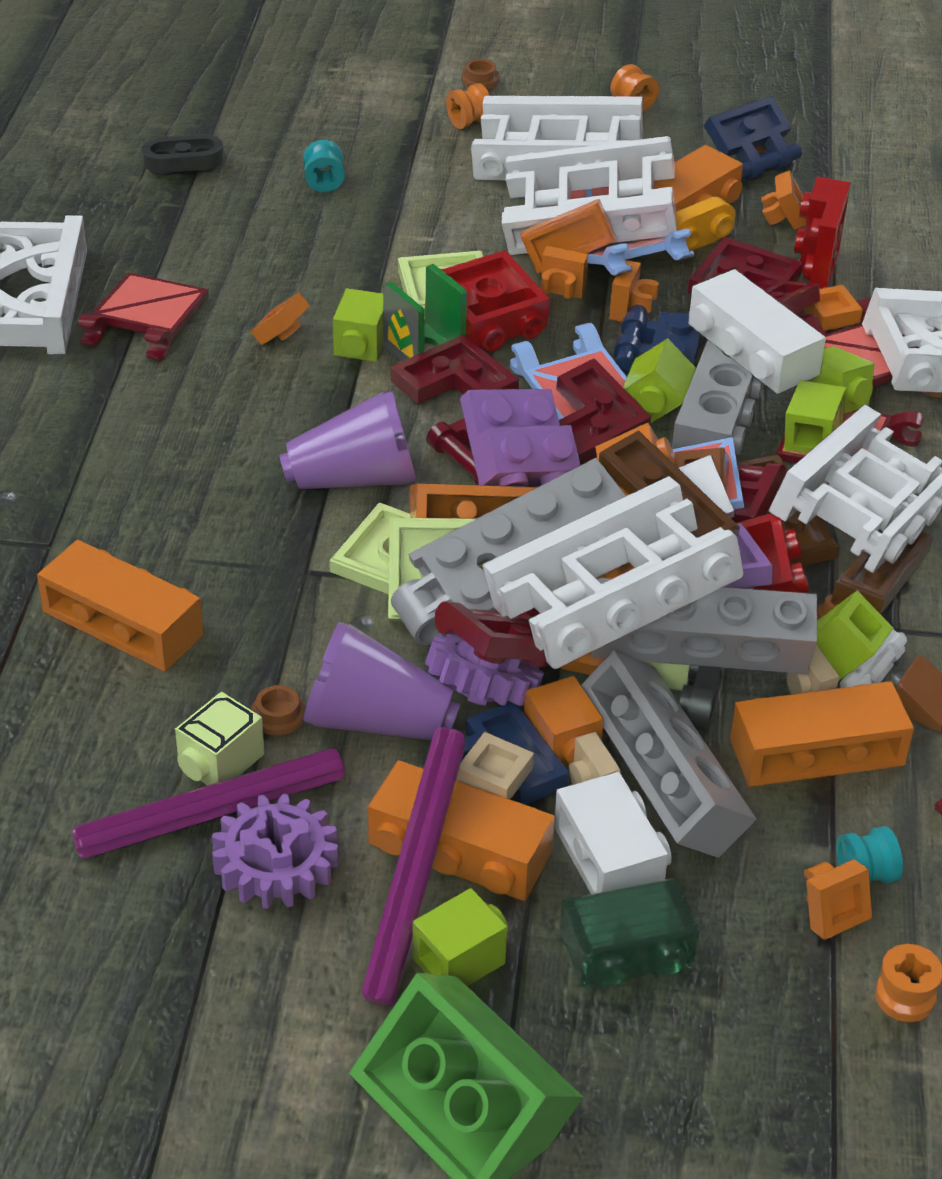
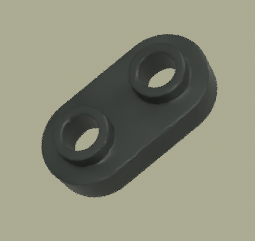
(183, 153)
(700, 699)

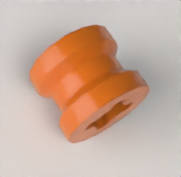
(632, 82)
(466, 105)
(894, 988)

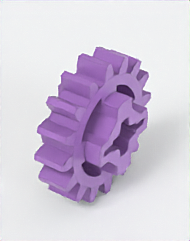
(478, 679)
(275, 851)

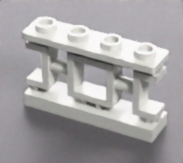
(549, 124)
(623, 166)
(865, 489)
(561, 571)

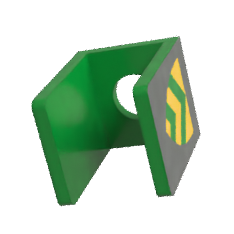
(404, 317)

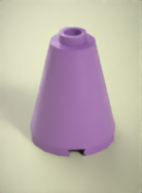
(352, 449)
(376, 691)

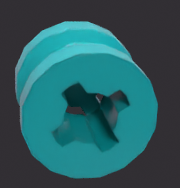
(319, 156)
(876, 851)

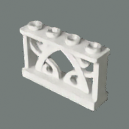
(46, 243)
(918, 318)

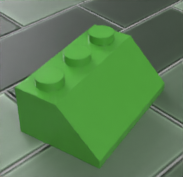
(463, 1081)

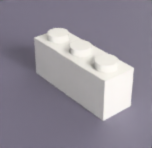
(756, 331)

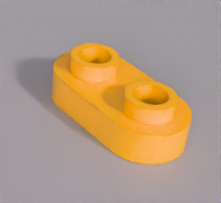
(707, 221)

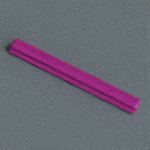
(206, 803)
(413, 867)

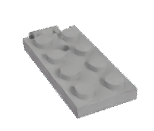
(452, 560)

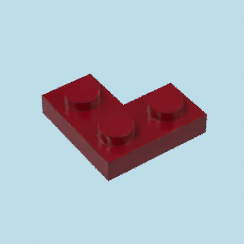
(749, 261)
(451, 365)
(600, 405)

